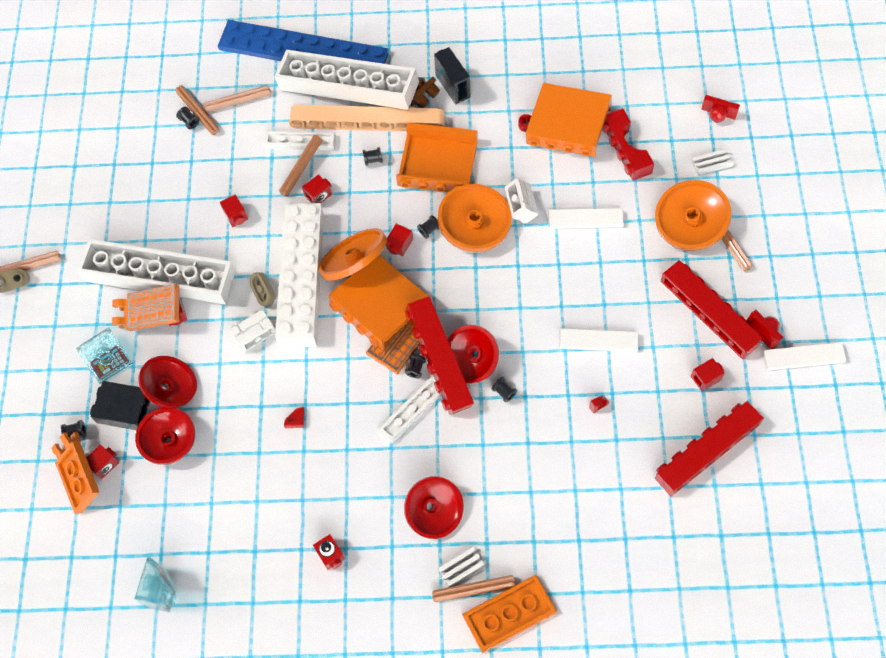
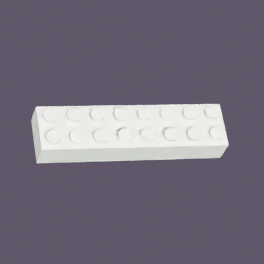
(347, 79)
(151, 268)
(299, 276)

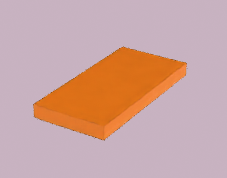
(509, 613)

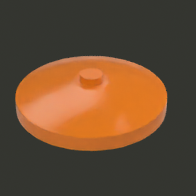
(693, 215)
(474, 217)
(352, 254)

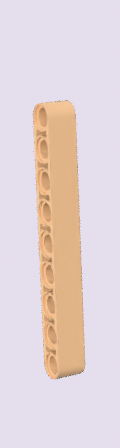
(362, 117)

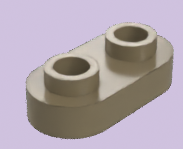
(9, 282)
(262, 289)

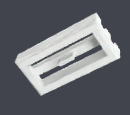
(711, 159)
(476, 557)

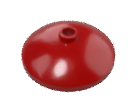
(465, 342)
(171, 374)
(160, 426)
(445, 510)

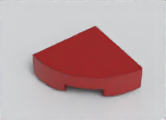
(598, 403)
(295, 419)

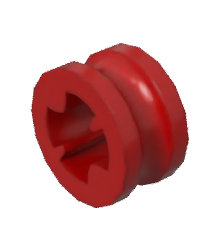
(524, 118)

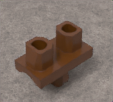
(429, 88)

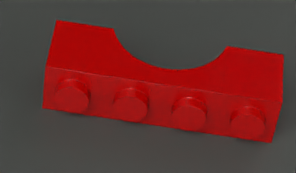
(636, 161)

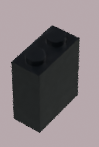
(452, 75)
(119, 405)

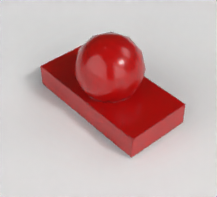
(719, 108)
(767, 327)

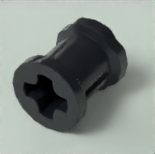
(188, 118)
(372, 156)
(428, 226)
(415, 366)
(504, 389)
(76, 427)

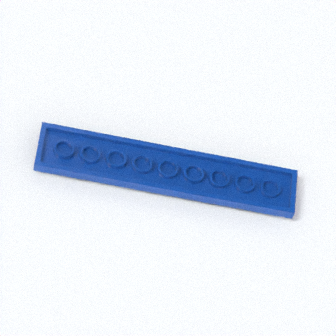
(273, 42)

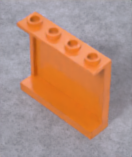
(568, 119)
(437, 157)
(375, 300)

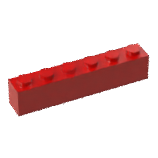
(711, 309)
(439, 356)
(708, 448)

